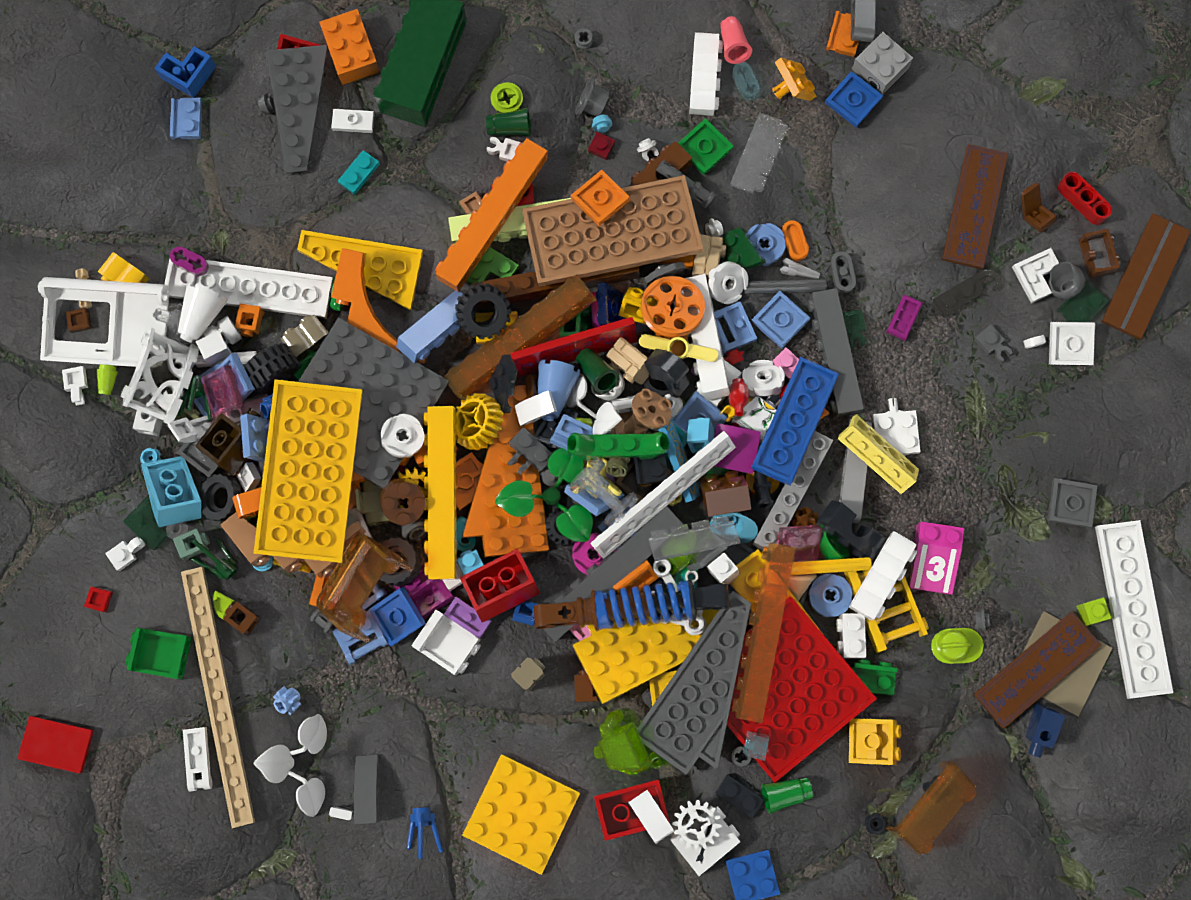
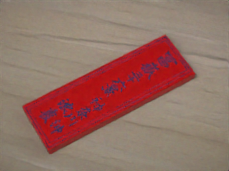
(567, 348)

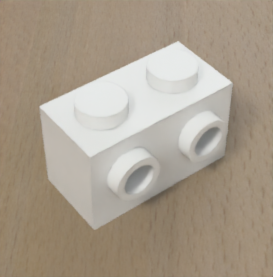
(852, 636)

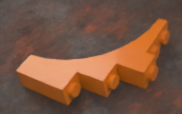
(350, 287)

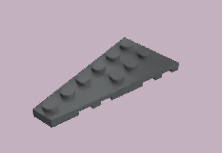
(295, 90)

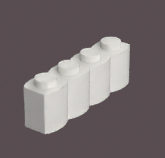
(704, 74)
(883, 575)

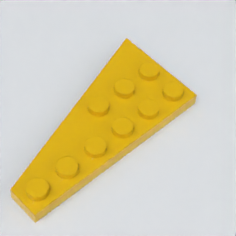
(387, 268)

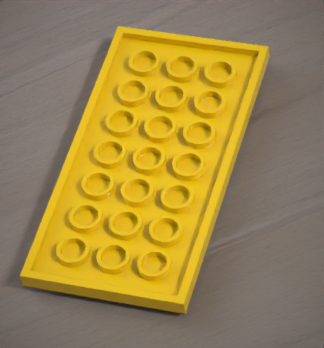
(308, 471)

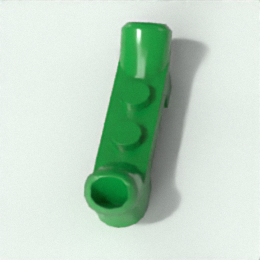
(617, 445)

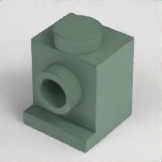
(184, 543)

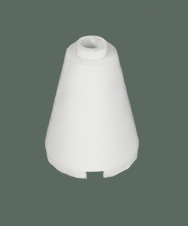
(198, 311)

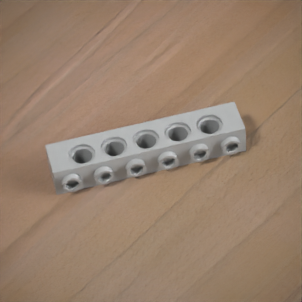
(792, 495)

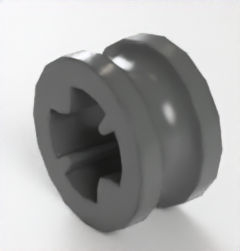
(583, 32)
(743, 762)

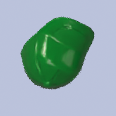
(831, 548)

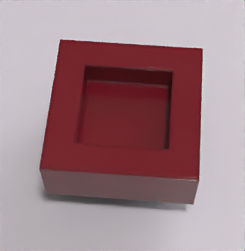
(601, 145)

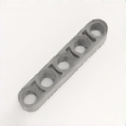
(853, 482)

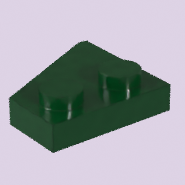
(741, 249)

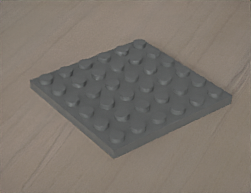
(389, 388)

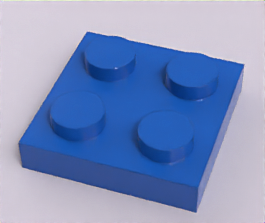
(853, 99)
(397, 616)
(752, 876)

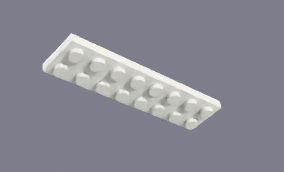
(257, 286)
(1133, 609)

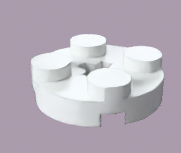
(718, 278)
(770, 385)
(396, 425)

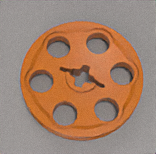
(680, 312)

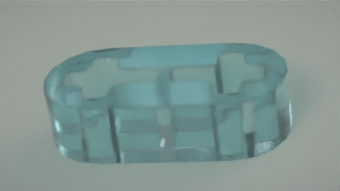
(750, 79)

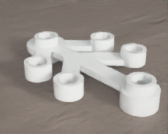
(667, 579)

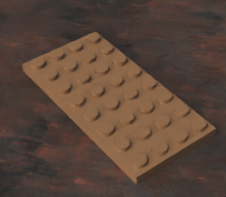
(646, 230)

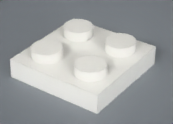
(1071, 343)

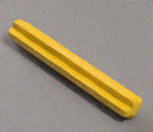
(831, 566)

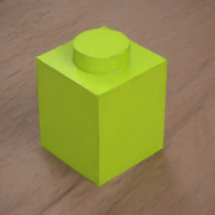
(1093, 611)

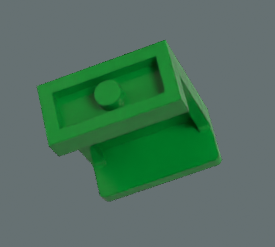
(158, 653)

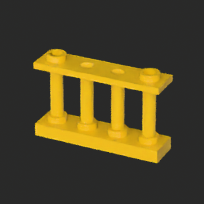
(880, 639)

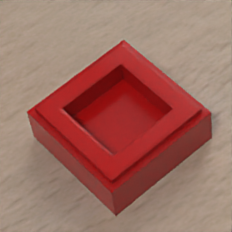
(98, 599)

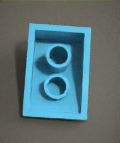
(171, 491)

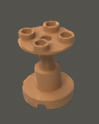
(649, 411)

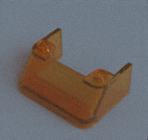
(353, 582)
(934, 809)

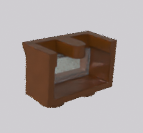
(1099, 253)

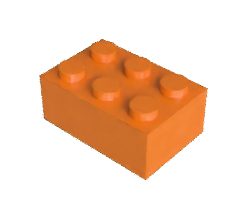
(349, 46)

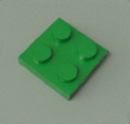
(705, 146)

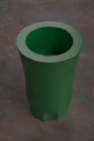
(509, 123)
(597, 371)

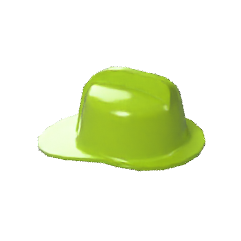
(957, 645)

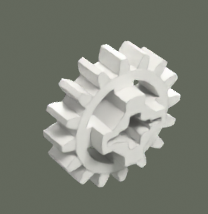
(682, 829)

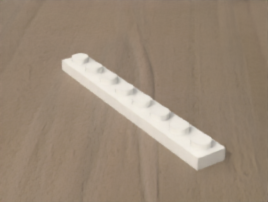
(663, 494)

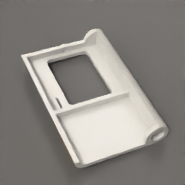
(130, 318)

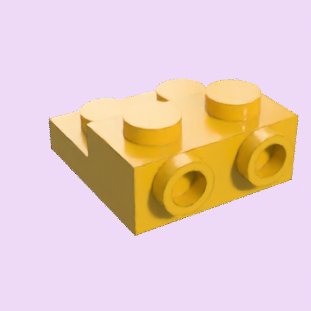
(874, 741)

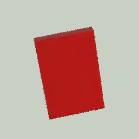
(55, 744)

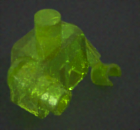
(623, 746)

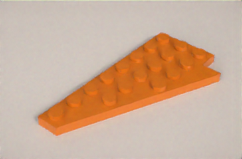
(499, 529)

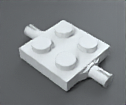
(898, 428)

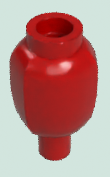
(738, 395)

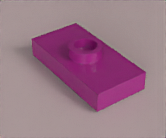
(904, 317)

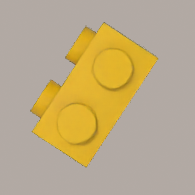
(632, 304)

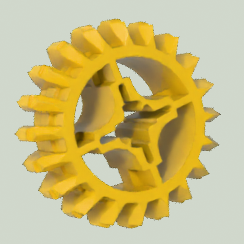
(478, 421)

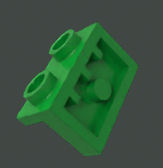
(877, 678)

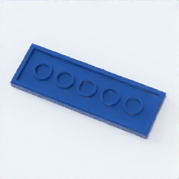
(795, 421)

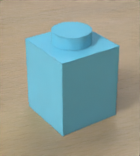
(699, 433)

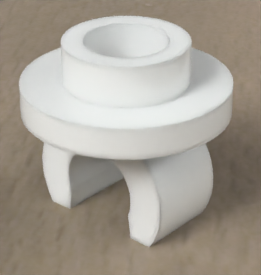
(645, 146)

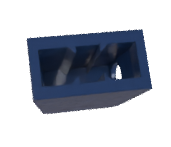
(1044, 720)

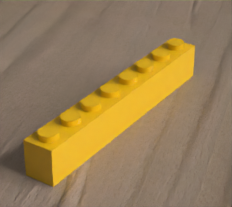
(441, 493)

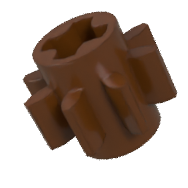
(805, 517)

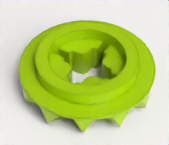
(512, 91)

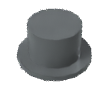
(592, 99)

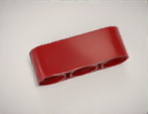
(1083, 188)

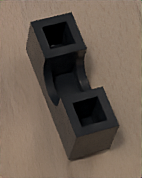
(838, 521)

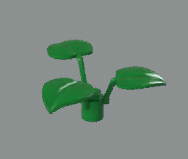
(518, 501)

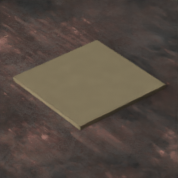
(1076, 686)

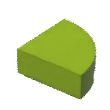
(221, 603)

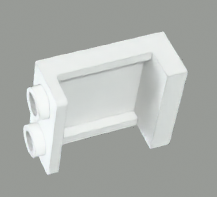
(447, 643)

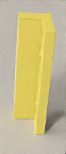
(879, 454)

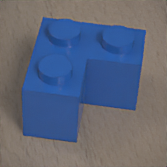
(186, 75)

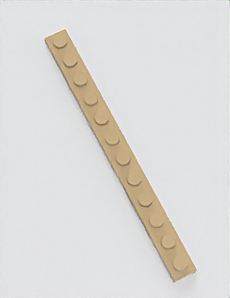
(218, 697)

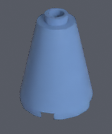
(558, 379)

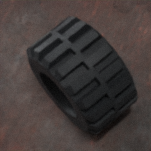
(498, 319)
(271, 364)

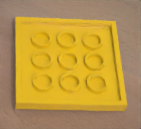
(521, 814)

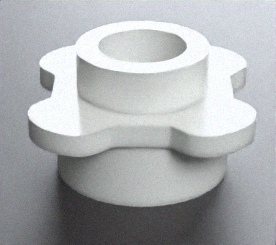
(714, 228)

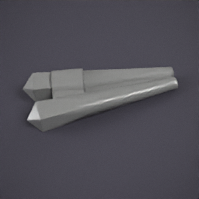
(796, 269)

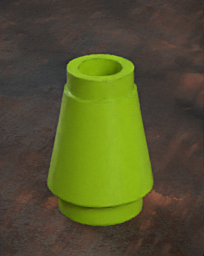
(106, 378)

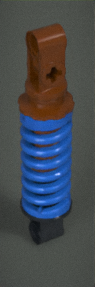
(605, 610)

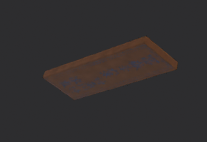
(974, 206)
(1037, 669)

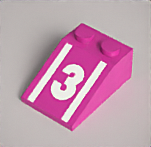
(936, 557)

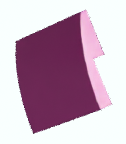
(746, 448)
(427, 594)

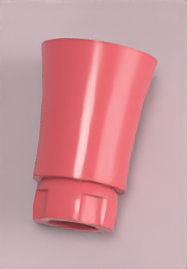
(734, 40)

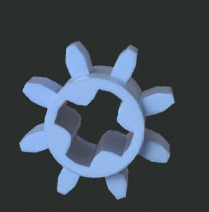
(287, 700)

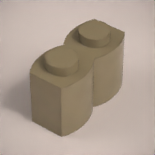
(305, 337)

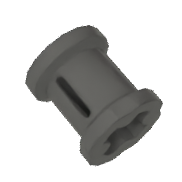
(317, 617)

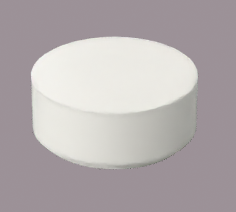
(1034, 342)

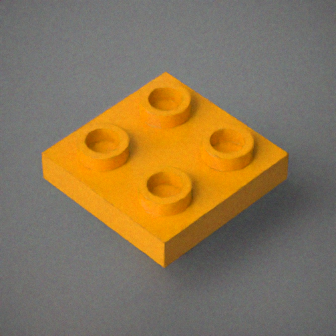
(794, 80)

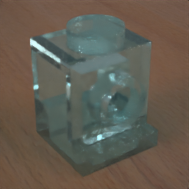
(756, 745)

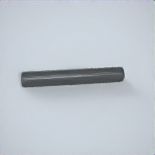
(786, 286)

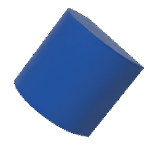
(524, 613)

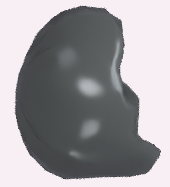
(1066, 280)

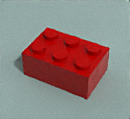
(499, 585)
(616, 813)

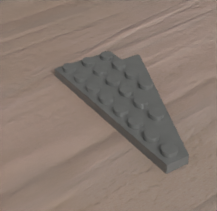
(696, 703)

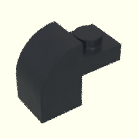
(670, 369)

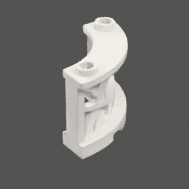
(171, 403)

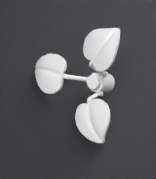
(606, 416)
(278, 761)

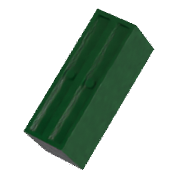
(420, 59)

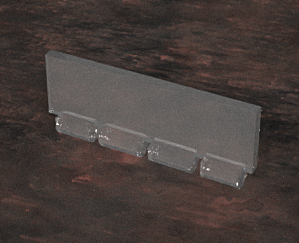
(756, 155)
(699, 539)

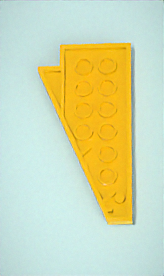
(634, 654)

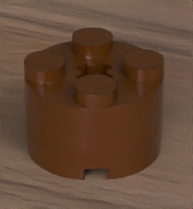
(403, 513)

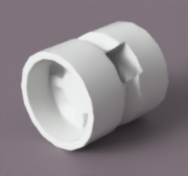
(227, 328)

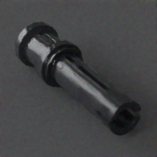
(762, 489)

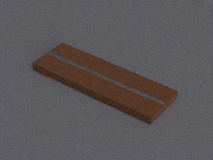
(1145, 276)

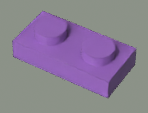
(466, 617)

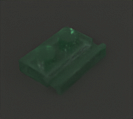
(1083, 305)

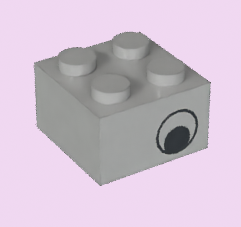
(882, 63)

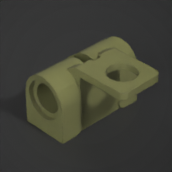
(369, 504)

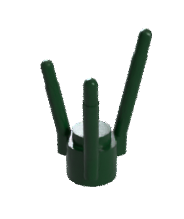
(195, 390)
(225, 567)

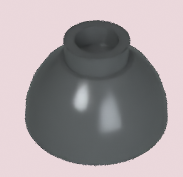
(414, 531)

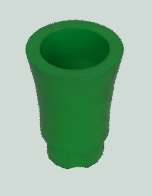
(785, 794)

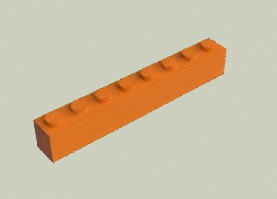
(491, 215)

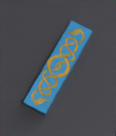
(678, 458)

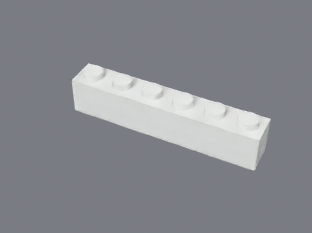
(712, 375)

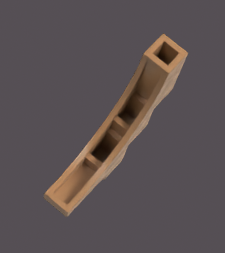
(244, 535)

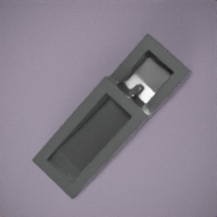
(366, 789)

